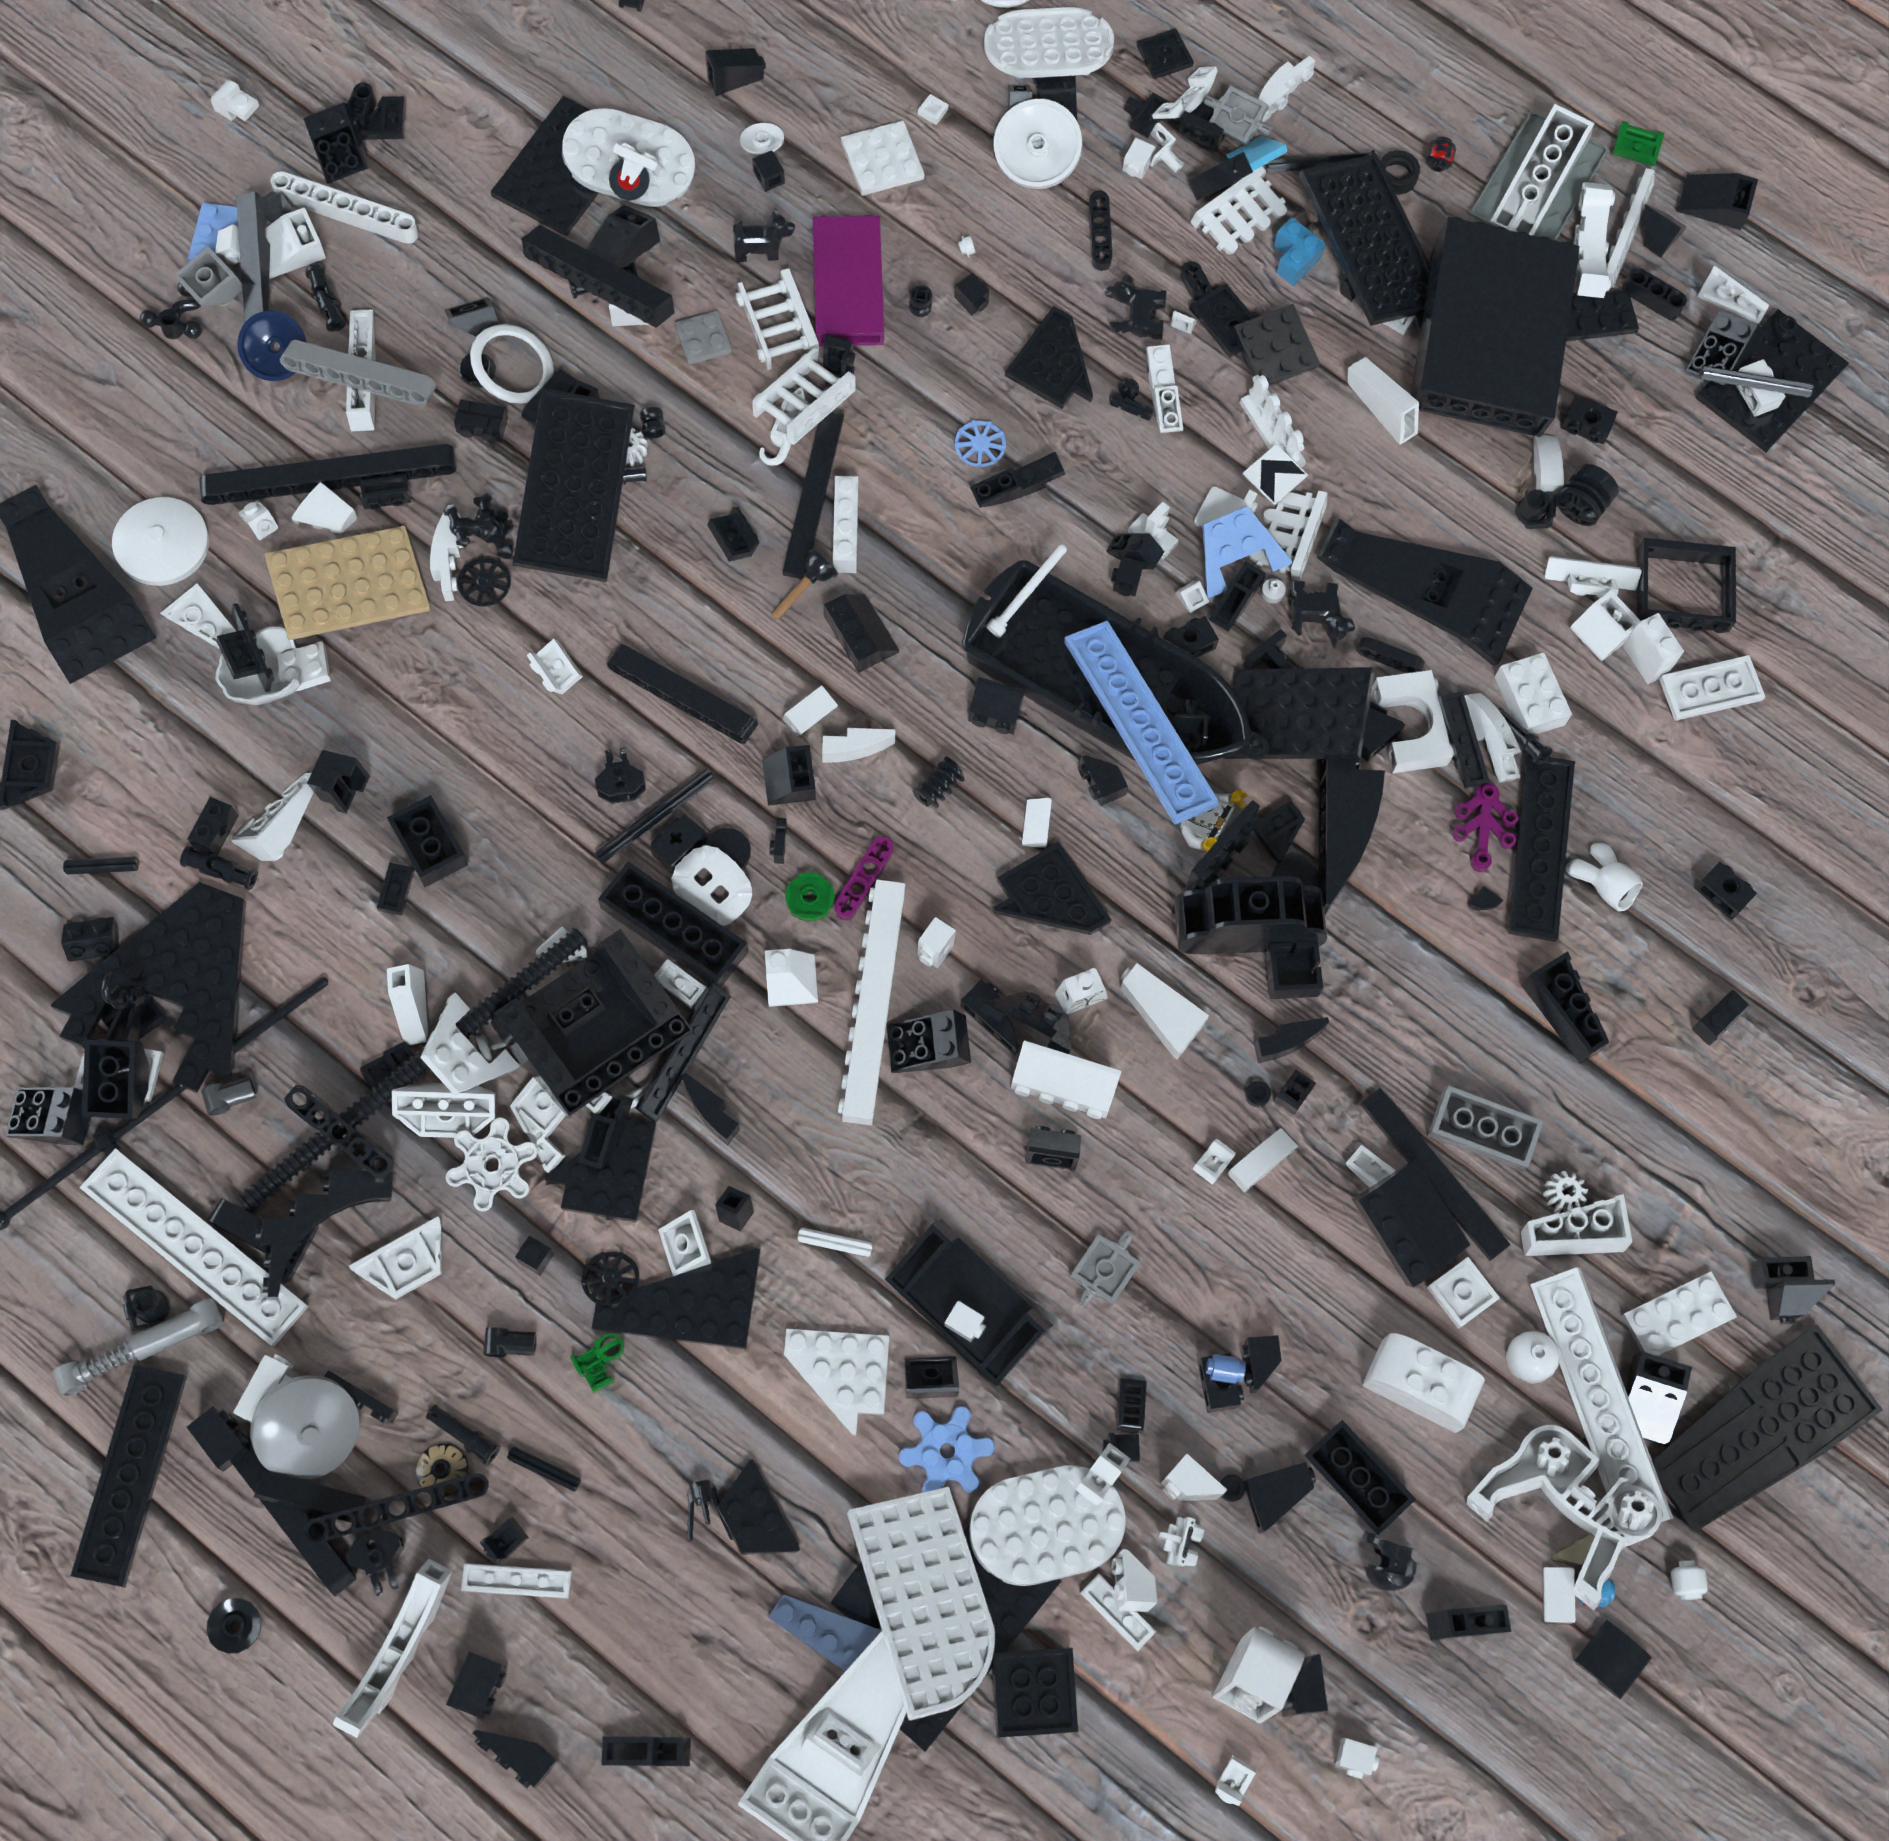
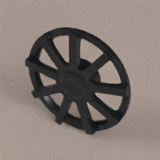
(484, 581)
(610, 1278)

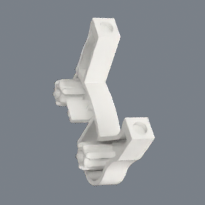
(1559, 1466)

